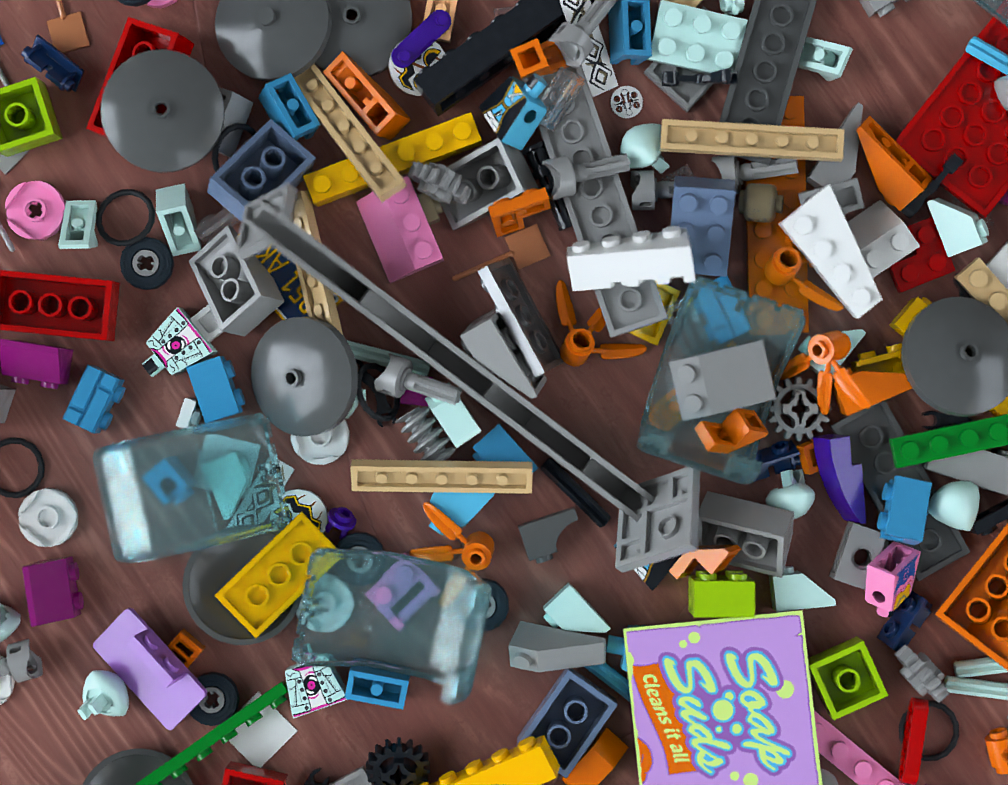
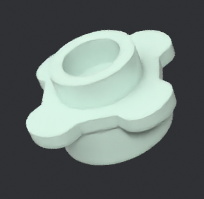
(732, 7)

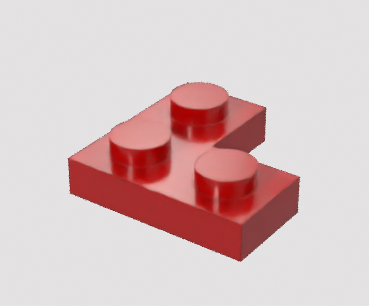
(927, 263)

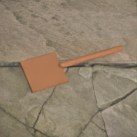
(68, 31)
(525, 247)

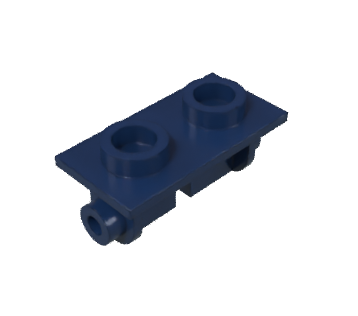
(60, 68)
(781, 455)
(896, 630)

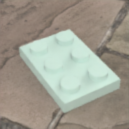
(696, 38)

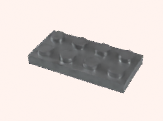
(521, 316)

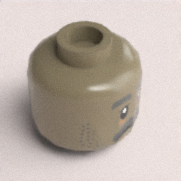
(760, 202)

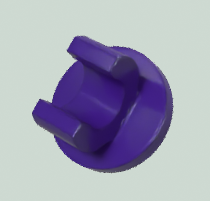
(342, 519)

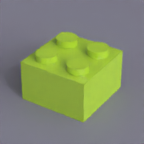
(26, 117)
(721, 595)
(846, 678)

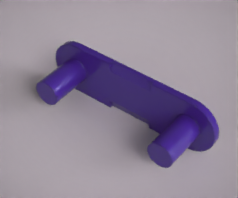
(421, 38)

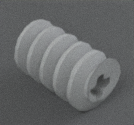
(425, 435)

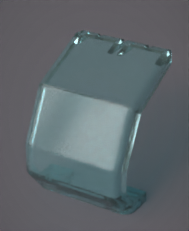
(706, 322)
(191, 488)
(393, 616)

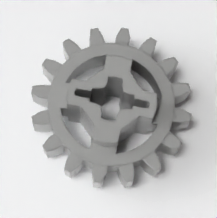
(439, 182)
(798, 423)
(922, 673)

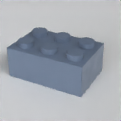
(260, 167)
(706, 211)
(570, 717)

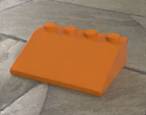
(980, 603)

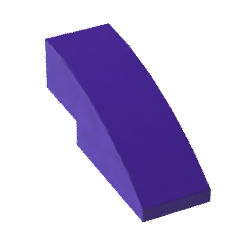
(840, 476)

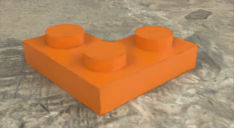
(509, 213)

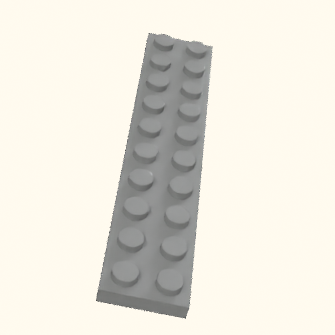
(601, 209)

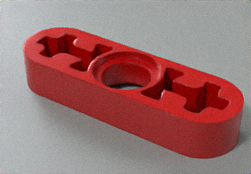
(913, 741)

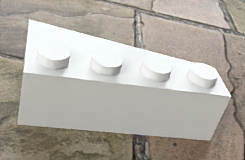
(830, 248)
(631, 259)

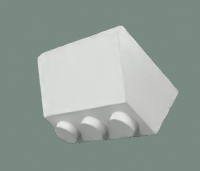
(881, 237)

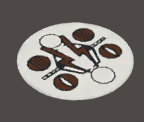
(626, 102)

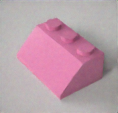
(400, 232)

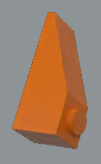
(366, 97)
(893, 169)
(874, 384)

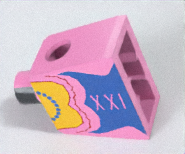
(891, 577)

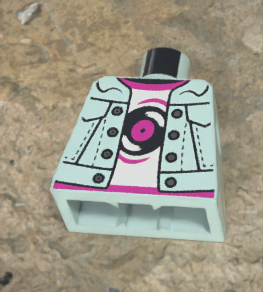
(176, 345)
(313, 688)

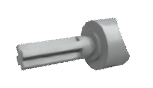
(574, 39)
(732, 169)
(566, 175)
(648, 189)
(399, 378)
(19, 660)

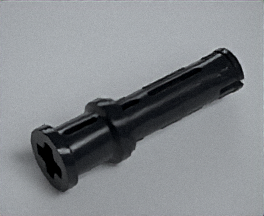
(540, 171)

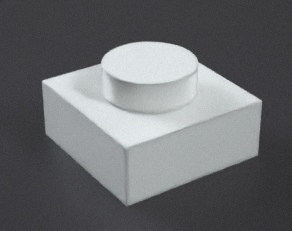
(206, 324)
(189, 414)

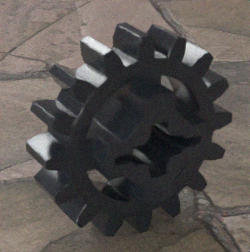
(412, 763)

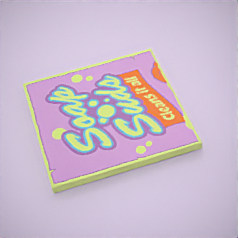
(723, 702)

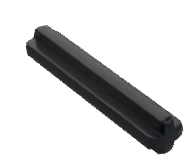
(575, 492)

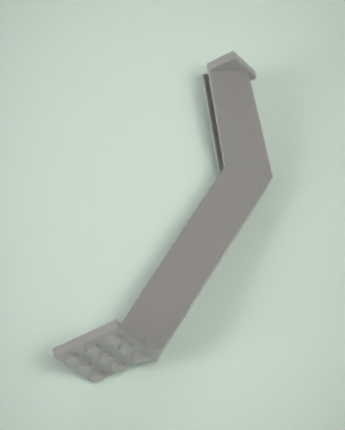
(654, 517)

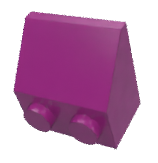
(35, 362)
(52, 590)

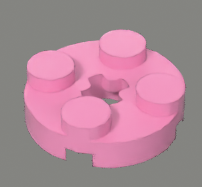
(19, 214)

